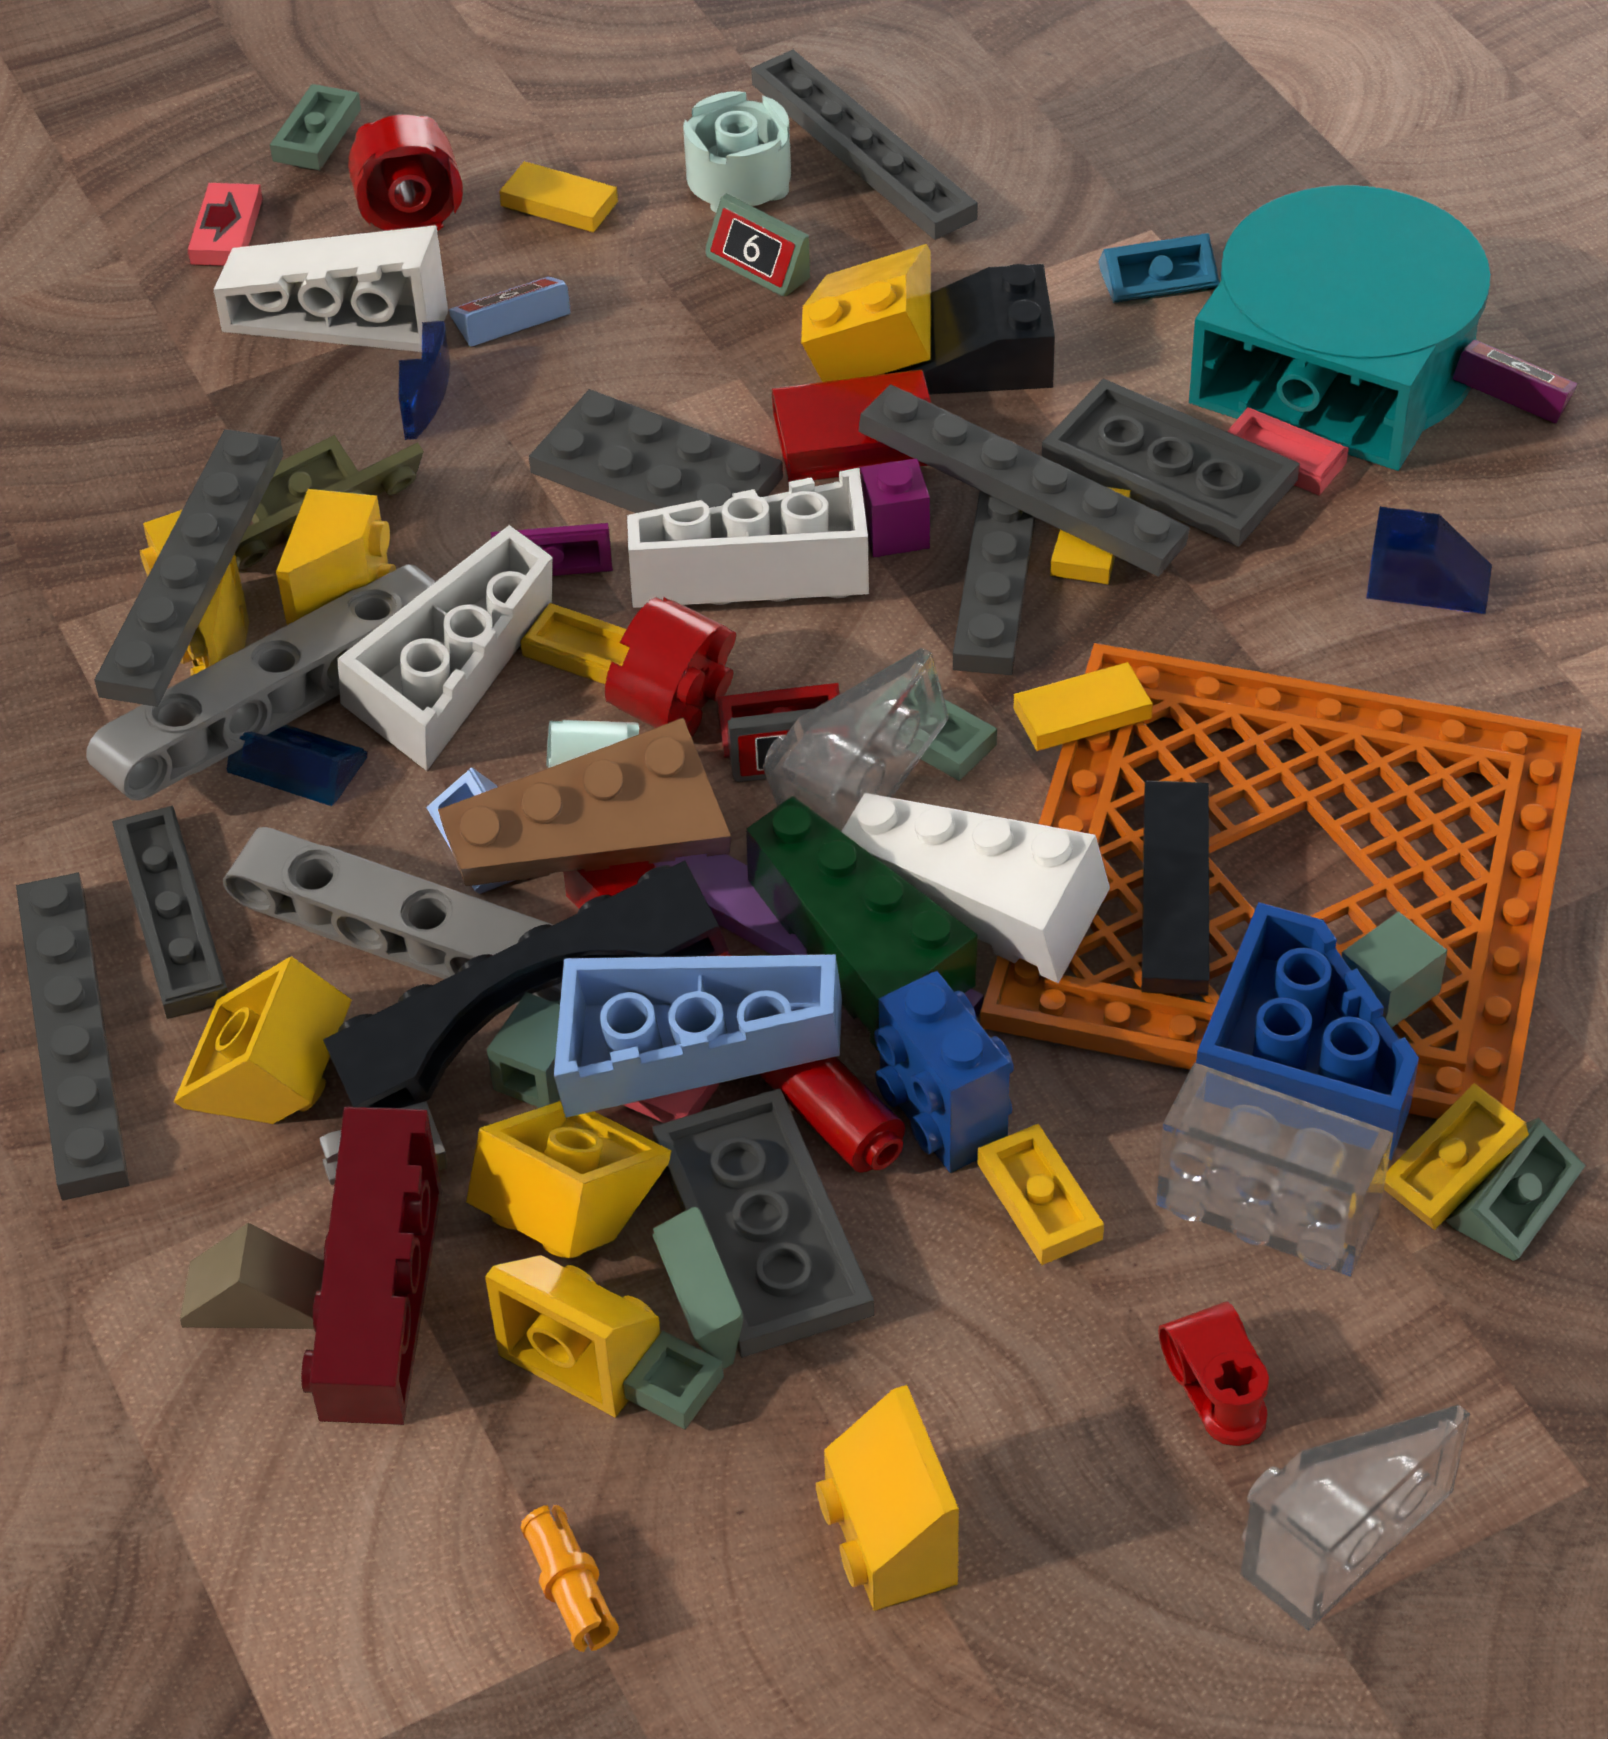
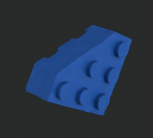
(1309, 1025)

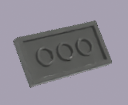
(646, 458)
(1171, 461)
(766, 1219)

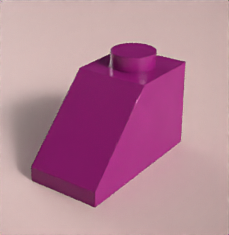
(896, 507)

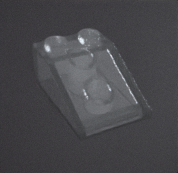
(860, 740)
(1346, 1508)

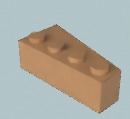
(592, 812)

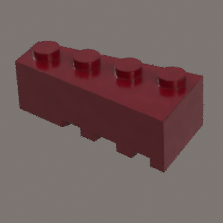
(374, 1267)

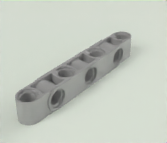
(245, 692)
(372, 905)

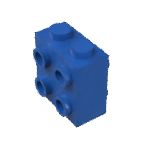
(943, 1070)

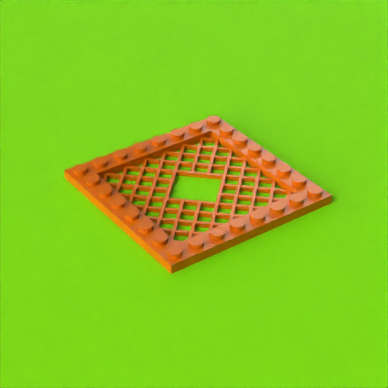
(1519, 888)

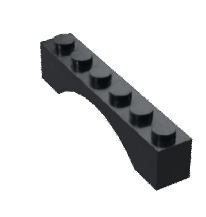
(406, 1048)

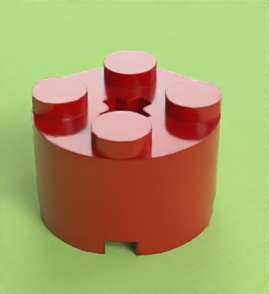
(404, 173)
(670, 665)

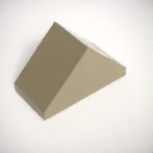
(251, 1283)

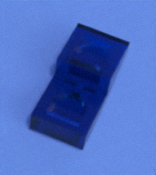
(424, 380)

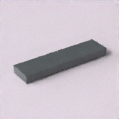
(170, 911)

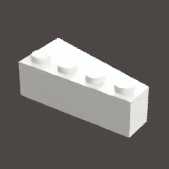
(337, 289)
(754, 546)
(447, 646)
(1005, 879)

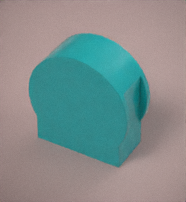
(1343, 318)

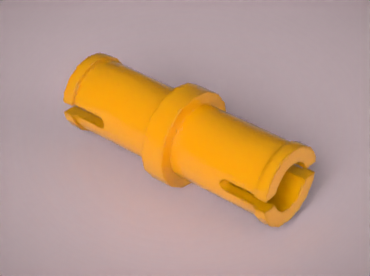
(569, 1578)

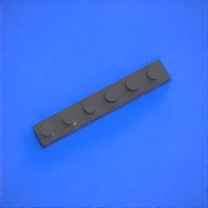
(865, 145)
(1024, 480)
(189, 569)
(71, 1038)

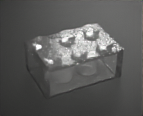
(1272, 1169)

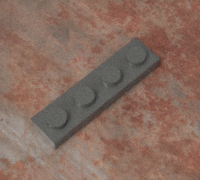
(993, 588)

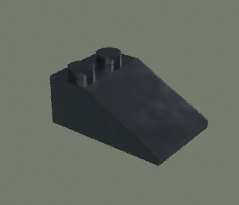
(991, 333)

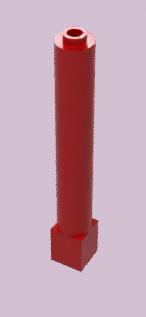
(819, 1091)

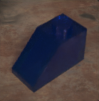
(1426, 563)

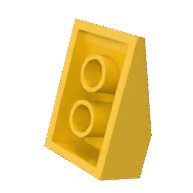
(870, 317)

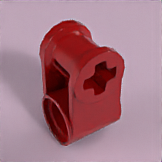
(1218, 1372)

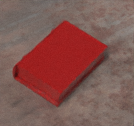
(821, 424)

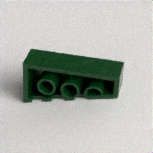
(856, 908)

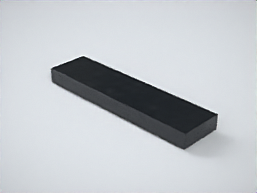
(1175, 888)

